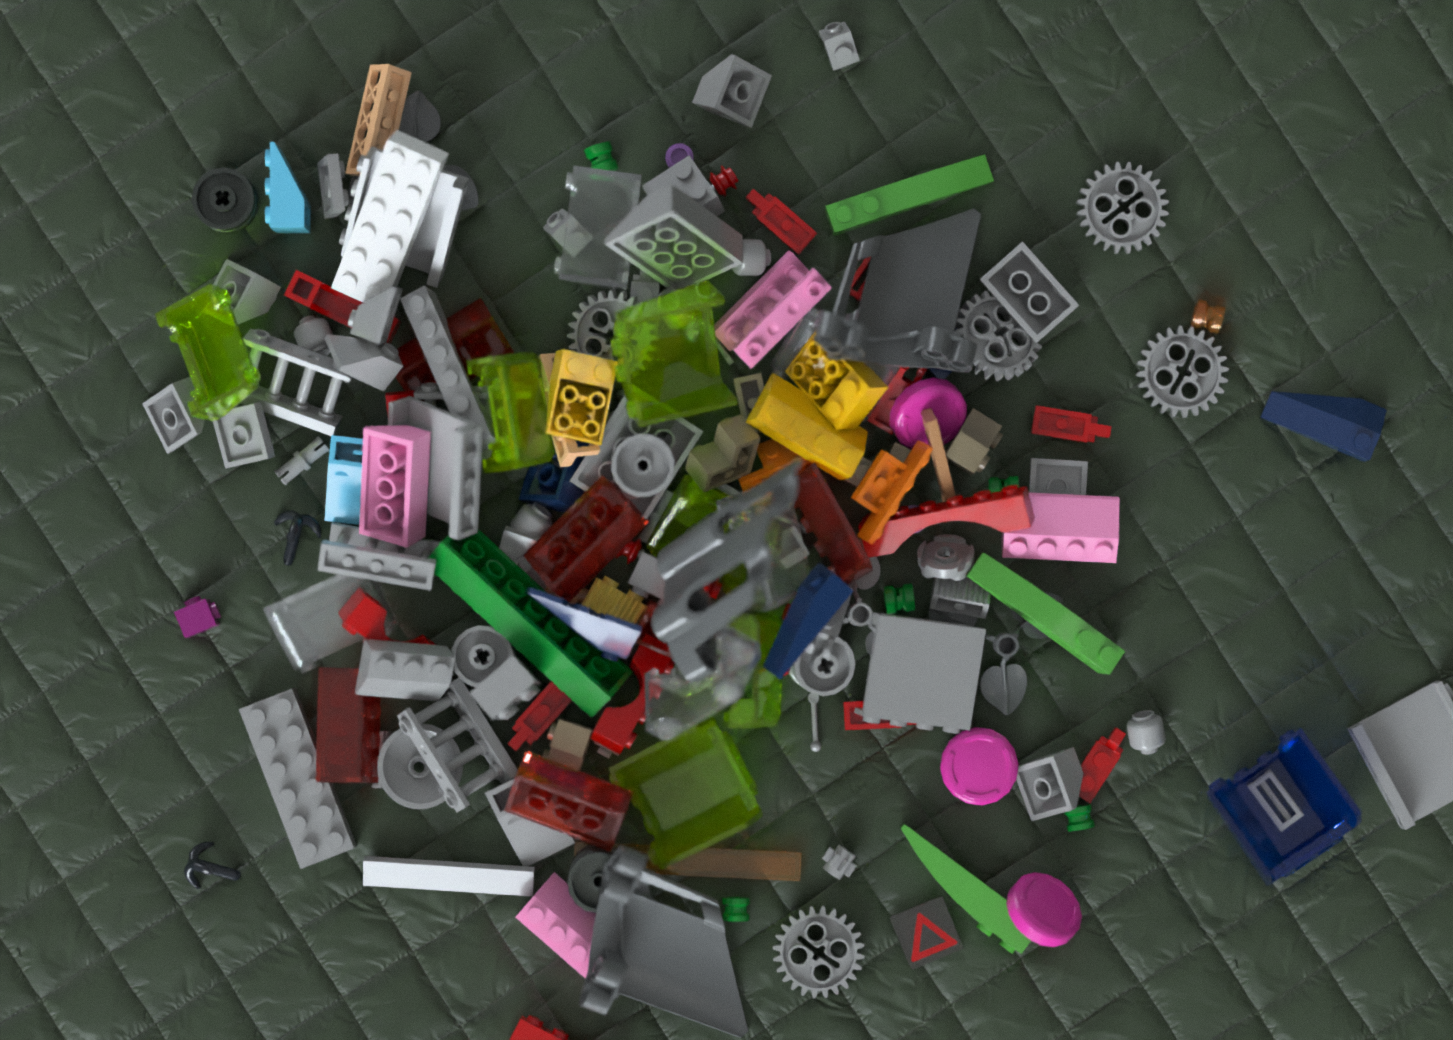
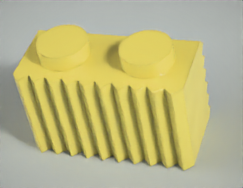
(607, 599)

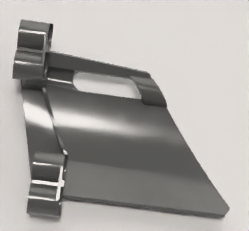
(906, 299)
(659, 950)

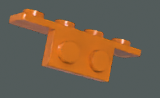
(773, 458)
(886, 485)

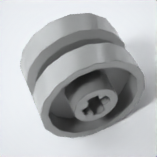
(653, 452)
(467, 649)
(828, 675)

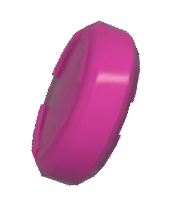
(931, 393)
(979, 766)
(1044, 909)

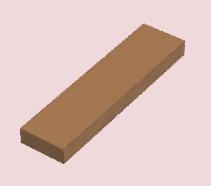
(938, 454)

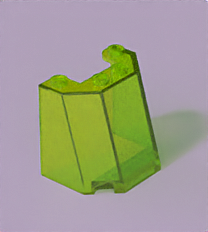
(670, 356)
(689, 791)

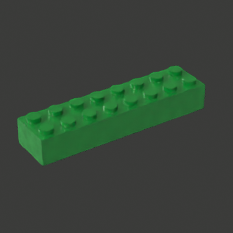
(497, 592)

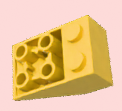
(838, 388)
(579, 396)

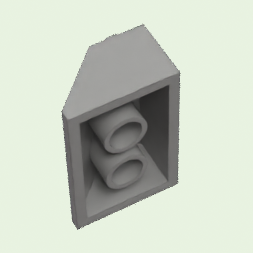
(1029, 292)
(404, 670)

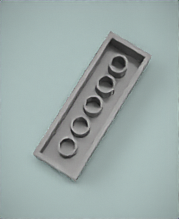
(288, 760)

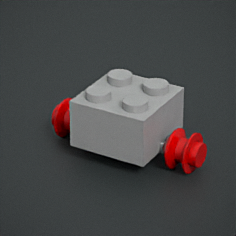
(691, 181)
(647, 578)

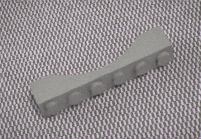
(436, 342)

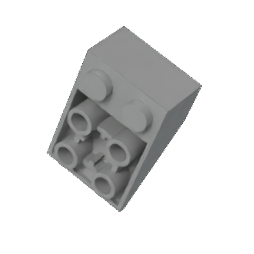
(506, 689)
(528, 839)

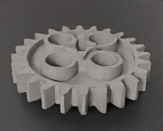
(1137, 228)
(589, 318)
(1002, 345)
(1204, 383)
(803, 972)

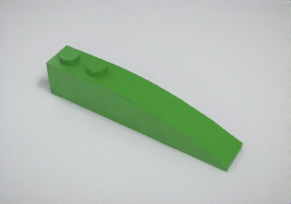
(908, 194)
(1046, 615)
(970, 893)

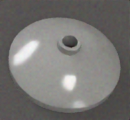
(398, 775)

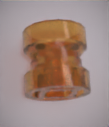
(1207, 316)

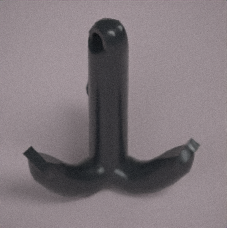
(295, 531)
(206, 867)

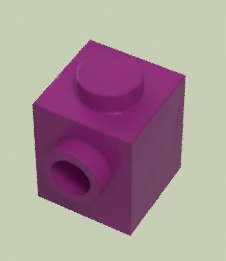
(197, 616)

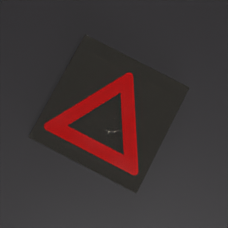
(926, 932)

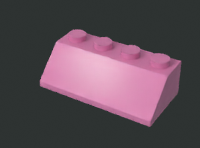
(394, 483)
(1067, 529)
(560, 922)

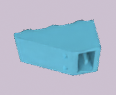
(288, 206)
(344, 480)

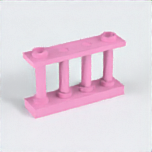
(770, 308)

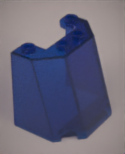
(1313, 787)

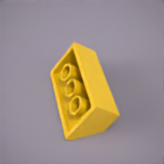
(797, 424)

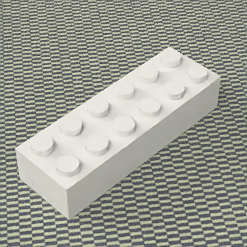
(390, 217)

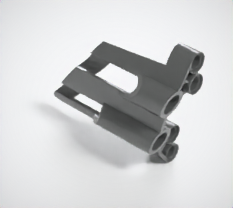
(704, 553)

